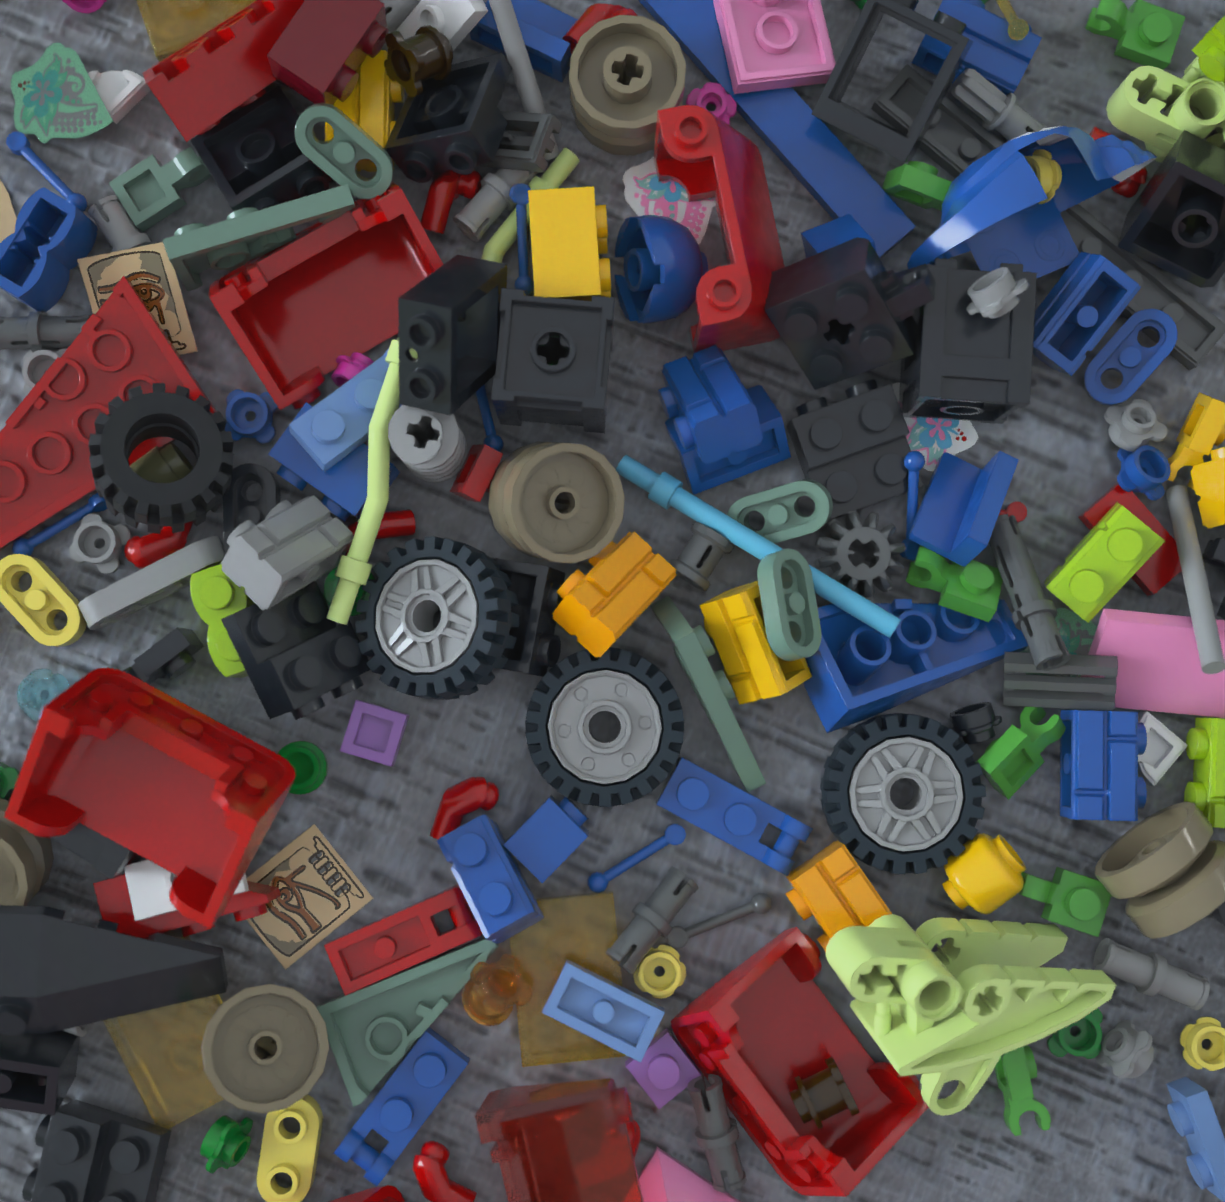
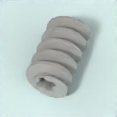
(439, 458)

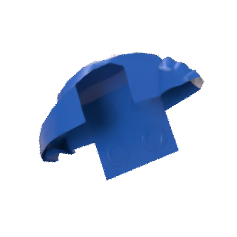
(996, 200)

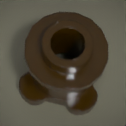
(418, 58)
(823, 1095)

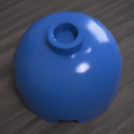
(659, 268)

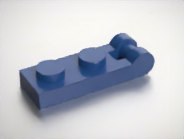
(732, 815)
(403, 1104)

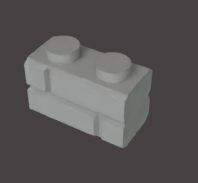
(285, 550)

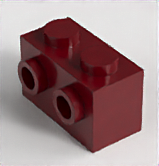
(327, 46)

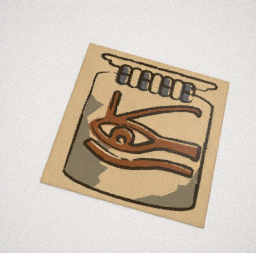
(154, 281)
(314, 899)

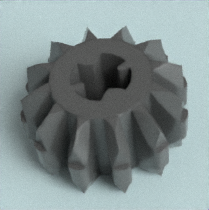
(857, 536)

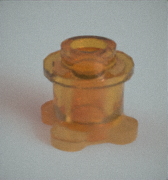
(494, 991)

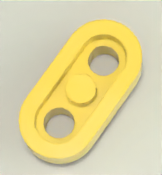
(41, 602)
(289, 1151)

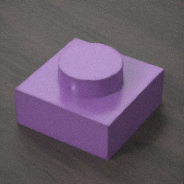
(374, 733)
(664, 1069)

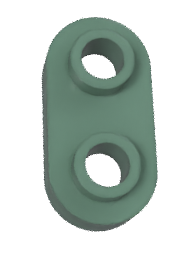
(343, 151)
(781, 510)
(789, 605)

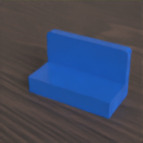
(542, 34)
(772, 449)
(962, 506)

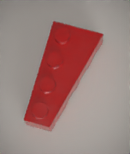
(221, 67)

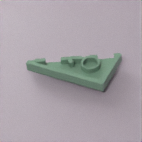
(248, 234)
(711, 688)
(384, 1019)

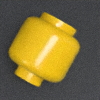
(984, 874)

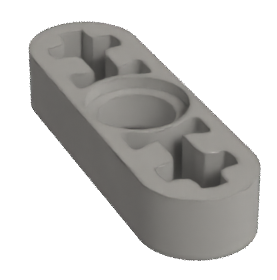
(150, 583)

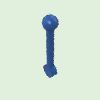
(20, 145)
(519, 196)
(492, 440)
(913, 462)
(26, 546)
(673, 834)

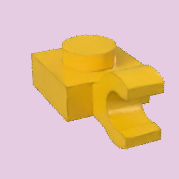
(1199, 434)

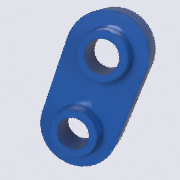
(1129, 357)

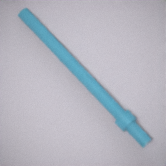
(668, 492)

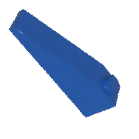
(867, 673)

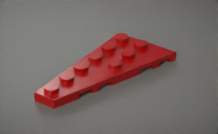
(49, 433)

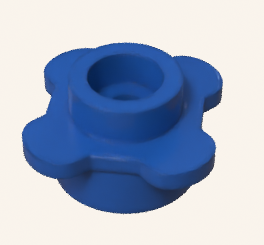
(239, 405)
(1143, 471)

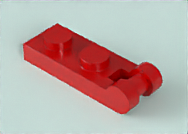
(400, 940)

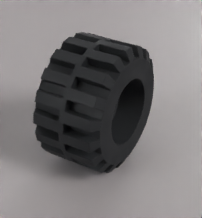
(161, 416)

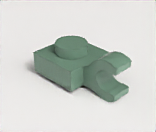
(152, 190)

